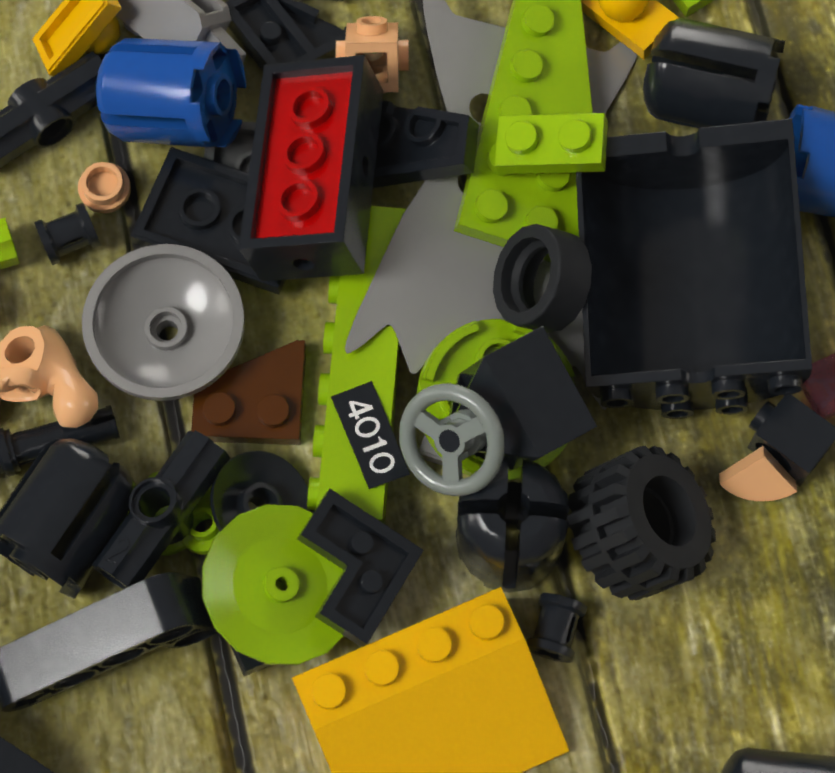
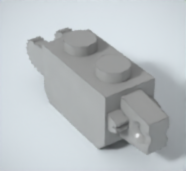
(179, 20)

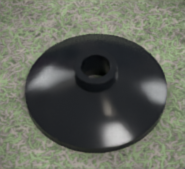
(257, 479)

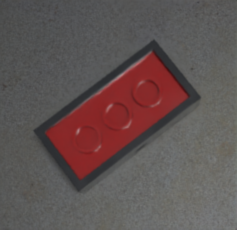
(312, 169)

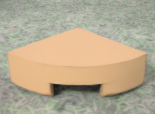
(758, 478)

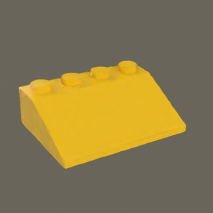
(436, 698)

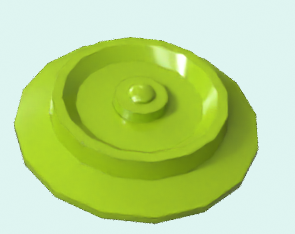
(269, 587)

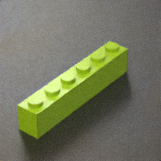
(372, 362)

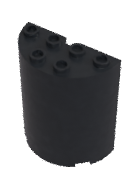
(695, 270)

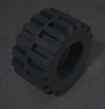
(641, 523)

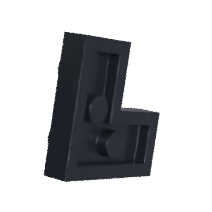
(372, 562)

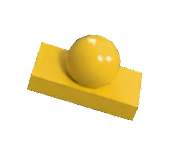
(630, 21)
(75, 30)

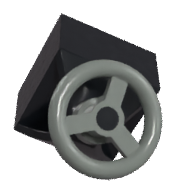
(501, 408)

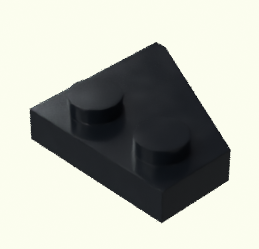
(282, 31)

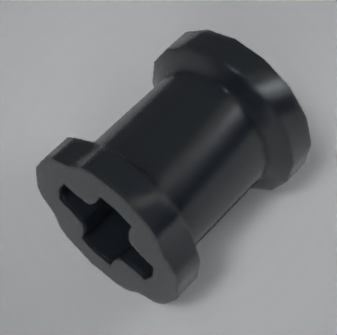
(67, 233)
(556, 627)

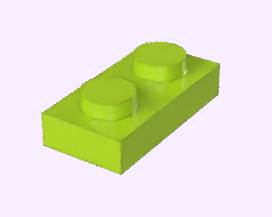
(551, 143)

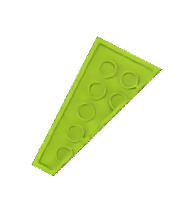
(536, 73)

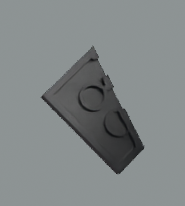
(423, 145)

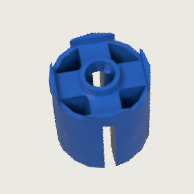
(170, 92)

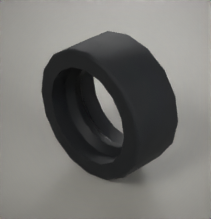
(567, 283)

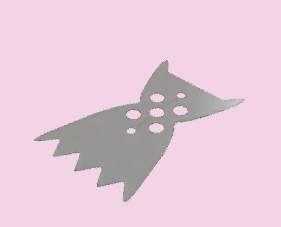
(440, 277)

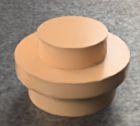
(104, 187)

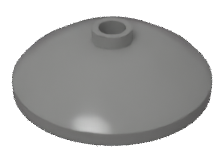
(155, 291)

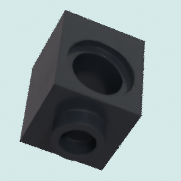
(792, 436)

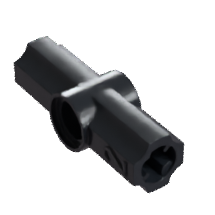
(46, 110)
(180, 485)

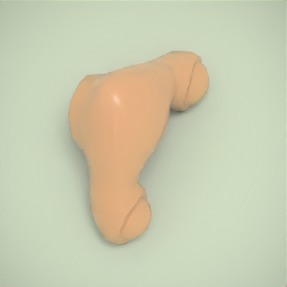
(41, 364)

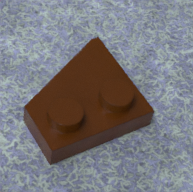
(256, 400)

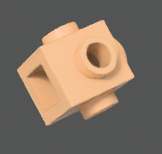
(381, 37)

